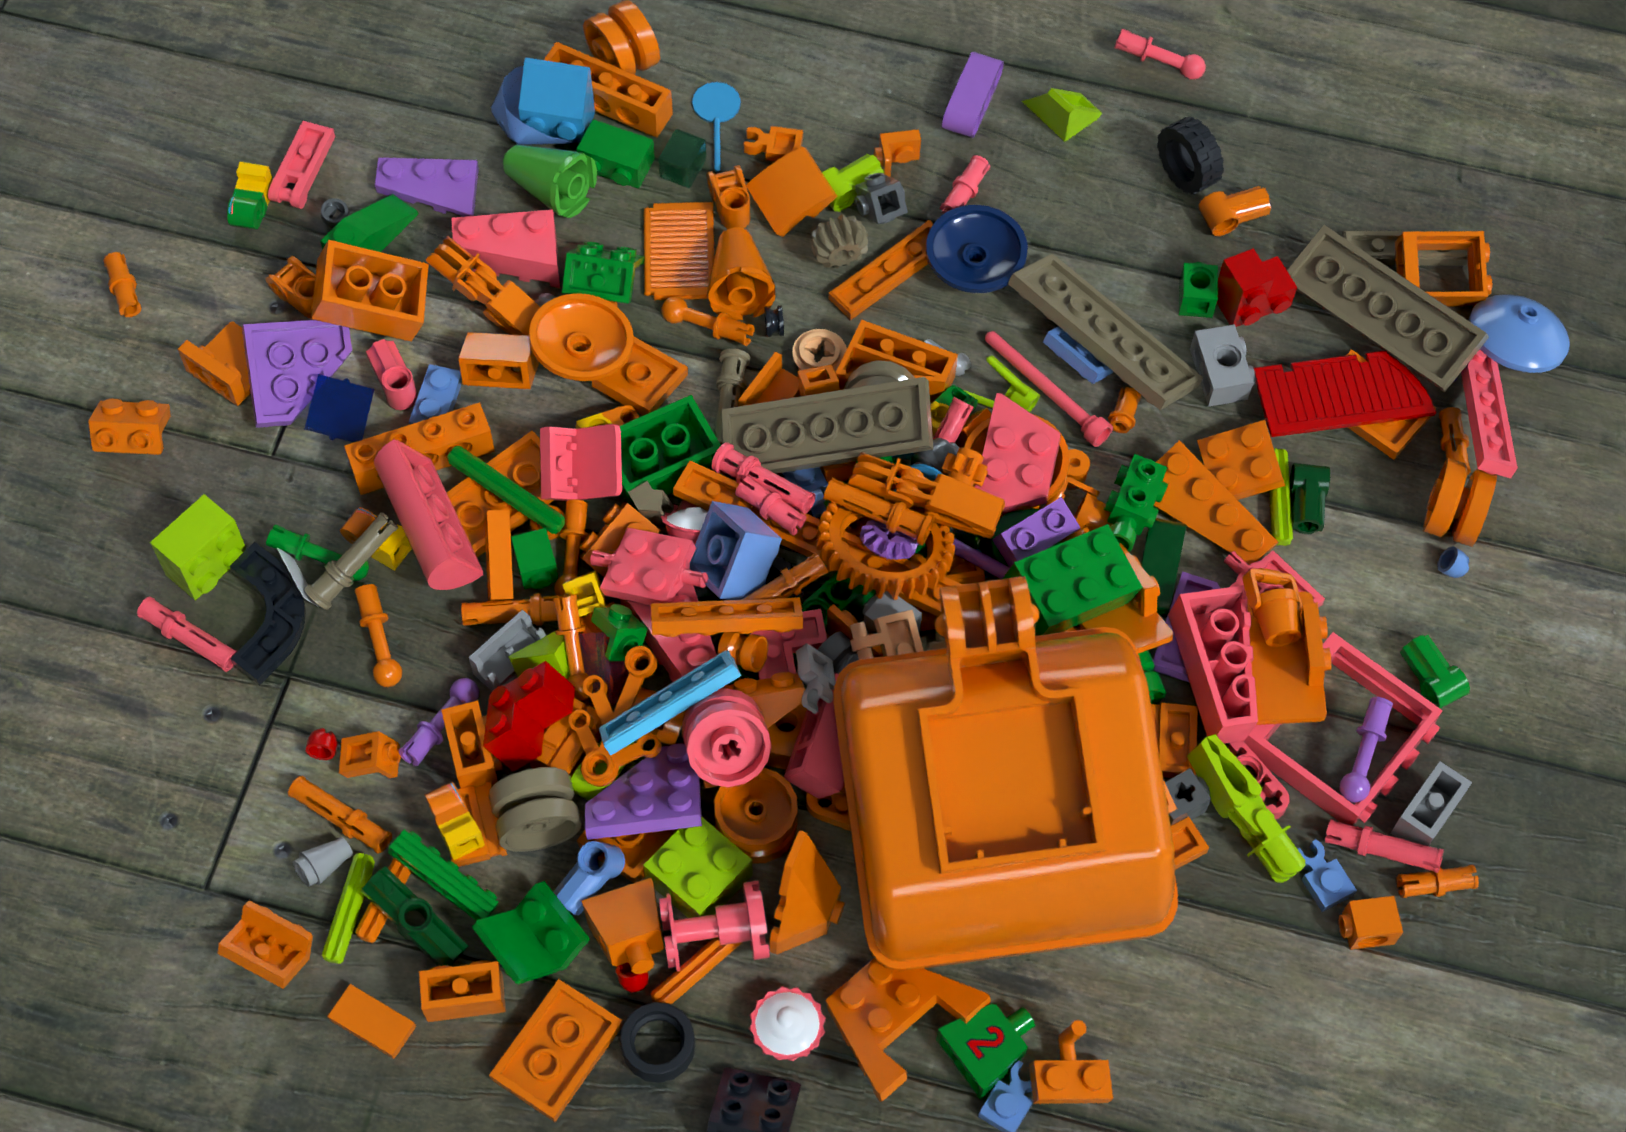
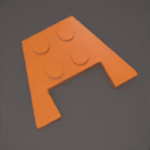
(883, 1004)

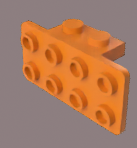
(1140, 616)
(1292, 676)

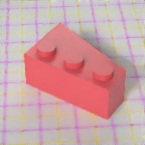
(513, 243)

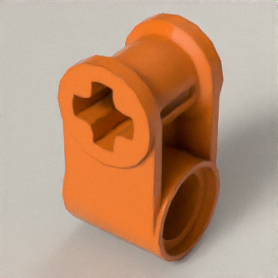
(730, 197)
(295, 285)

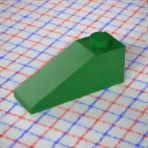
(373, 225)

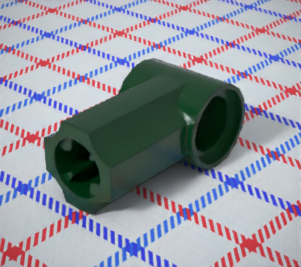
(1309, 489)

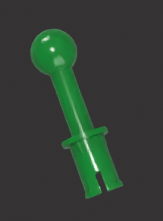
(300, 546)

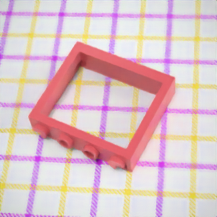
(1381, 684)

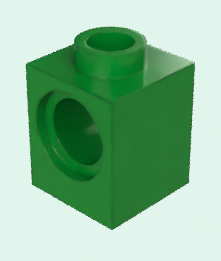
(1198, 301)
(535, 559)

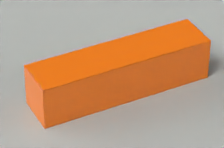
(498, 555)

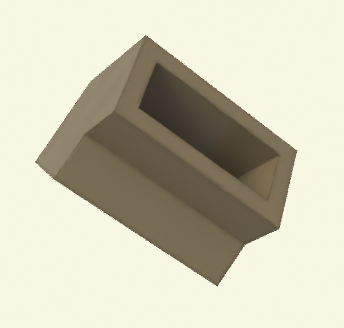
(651, 503)

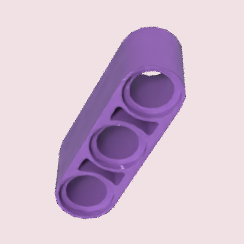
(972, 94)

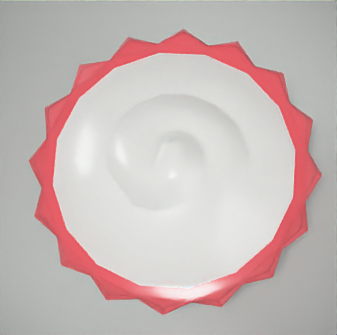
(685, 523)
(787, 1023)

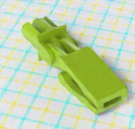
(1238, 796)

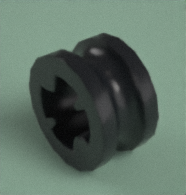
(774, 321)

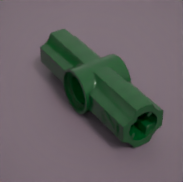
(395, 900)

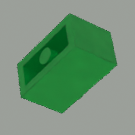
(618, 153)

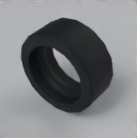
(650, 1013)

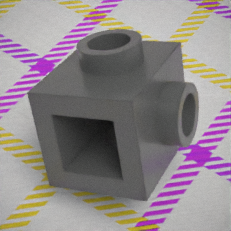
(880, 198)

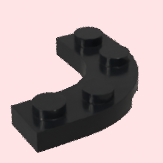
(283, 616)

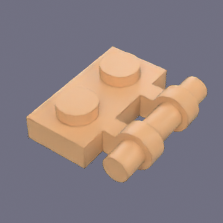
(895, 634)

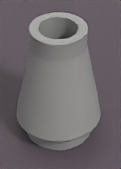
(321, 861)

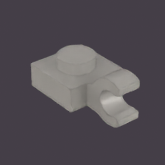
(818, 674)

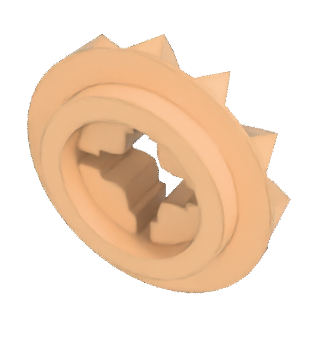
(811, 342)

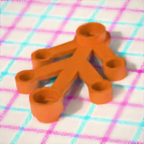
(627, 699)

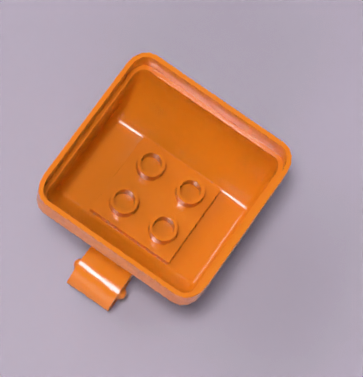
(1004, 788)

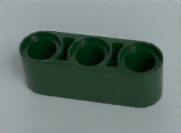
(1162, 558)

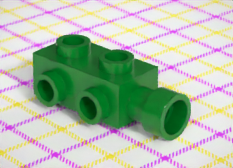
(1133, 504)

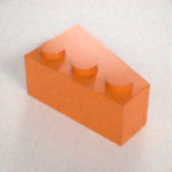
(919, 358)

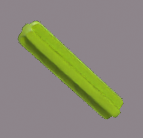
(1281, 504)
(348, 908)

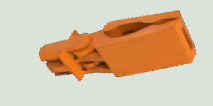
(508, 308)
(946, 498)

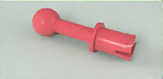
(1190, 66)

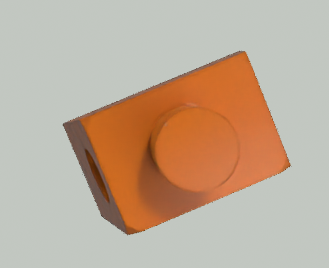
(627, 924)

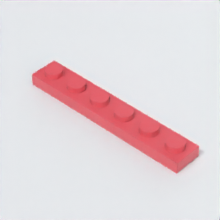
(1488, 416)

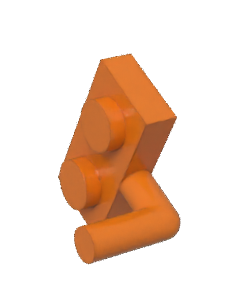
(1069, 1078)

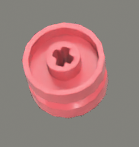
(726, 738)

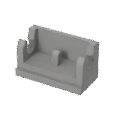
(491, 660)

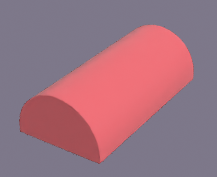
(427, 517)

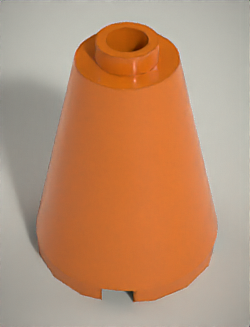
(739, 277)

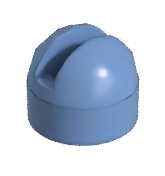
(1453, 562)

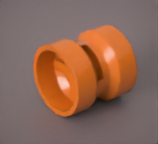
(746, 650)

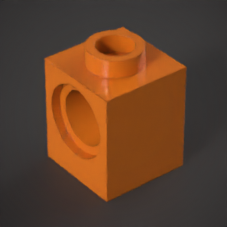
(1371, 922)

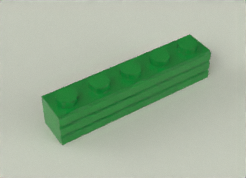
(443, 875)

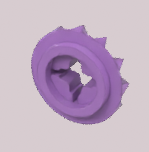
(887, 544)

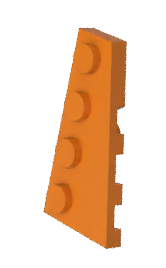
(1209, 508)

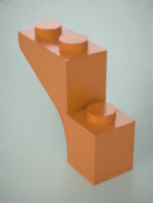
(773, 695)

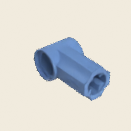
(586, 877)

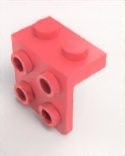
(580, 462)

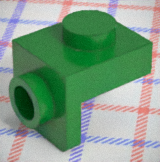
(622, 629)

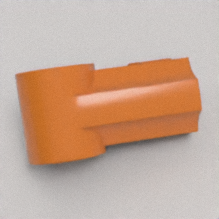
(1226, 211)

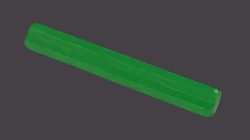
(506, 489)

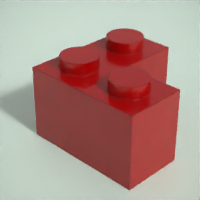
(1253, 288)
(522, 712)

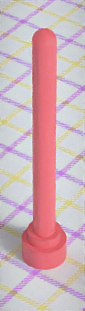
(1095, 429)

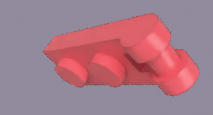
(301, 164)

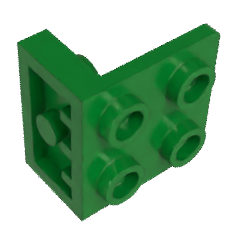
(601, 271)
(534, 937)

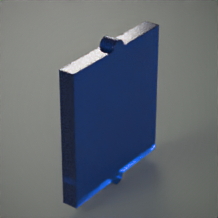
(339, 409)

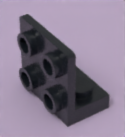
(753, 1103)

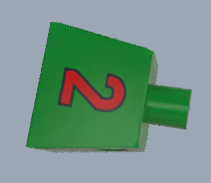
(986, 1045)

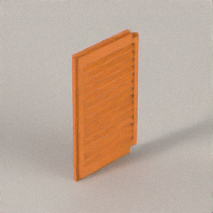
(678, 250)

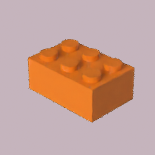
(370, 291)

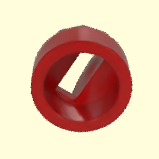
(321, 744)
(629, 980)

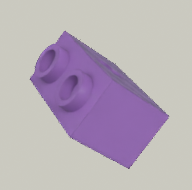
(1036, 532)

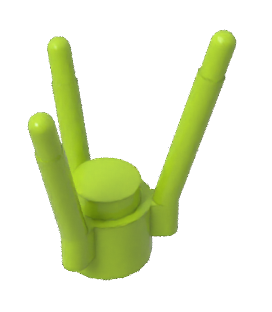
(1018, 392)

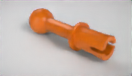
(676, 310)
(573, 533)
(570, 626)
(386, 671)

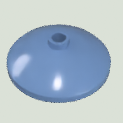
(1521, 333)

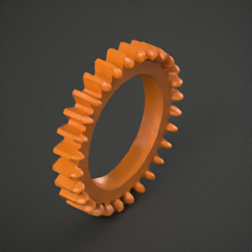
(938, 562)

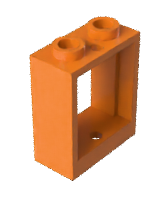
(1477, 253)

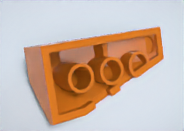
(807, 898)

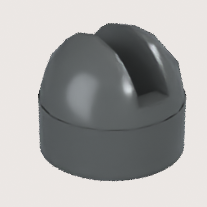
(328, 210)

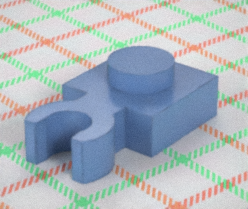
(1325, 880)
(1008, 1104)

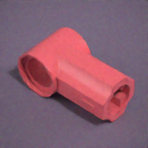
(392, 374)

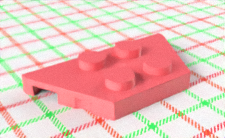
(1018, 456)

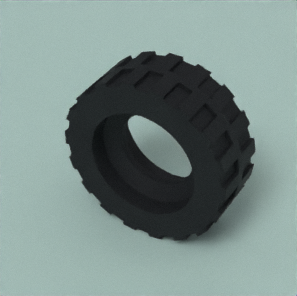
(1190, 155)

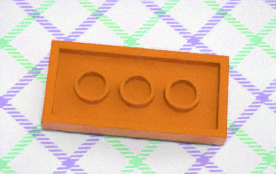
(470, 500)

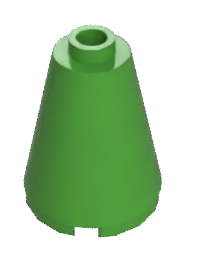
(553, 176)

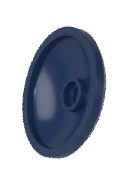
(978, 235)

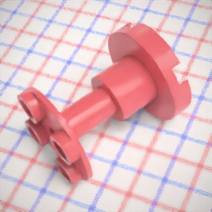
(730, 924)

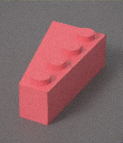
(678, 653)
(1218, 658)

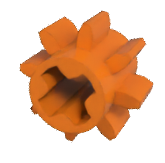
(965, 467)

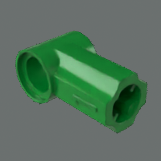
(1438, 680)

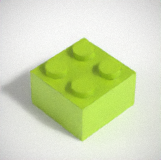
(199, 547)
(698, 869)

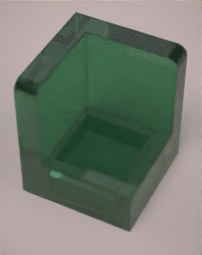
(682, 158)

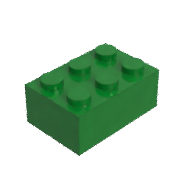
(662, 445)
(1077, 580)

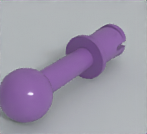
(428, 734)
(1355, 785)

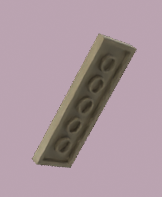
(1386, 308)
(1105, 331)
(833, 426)

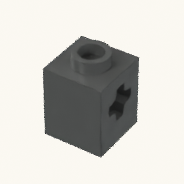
(1190, 787)

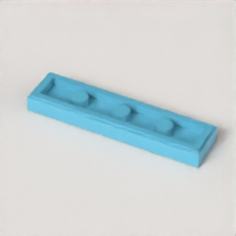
(669, 702)

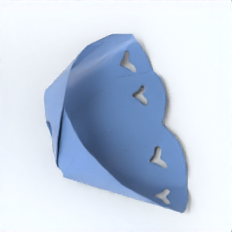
(507, 114)

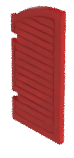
(1339, 394)

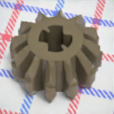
(839, 241)

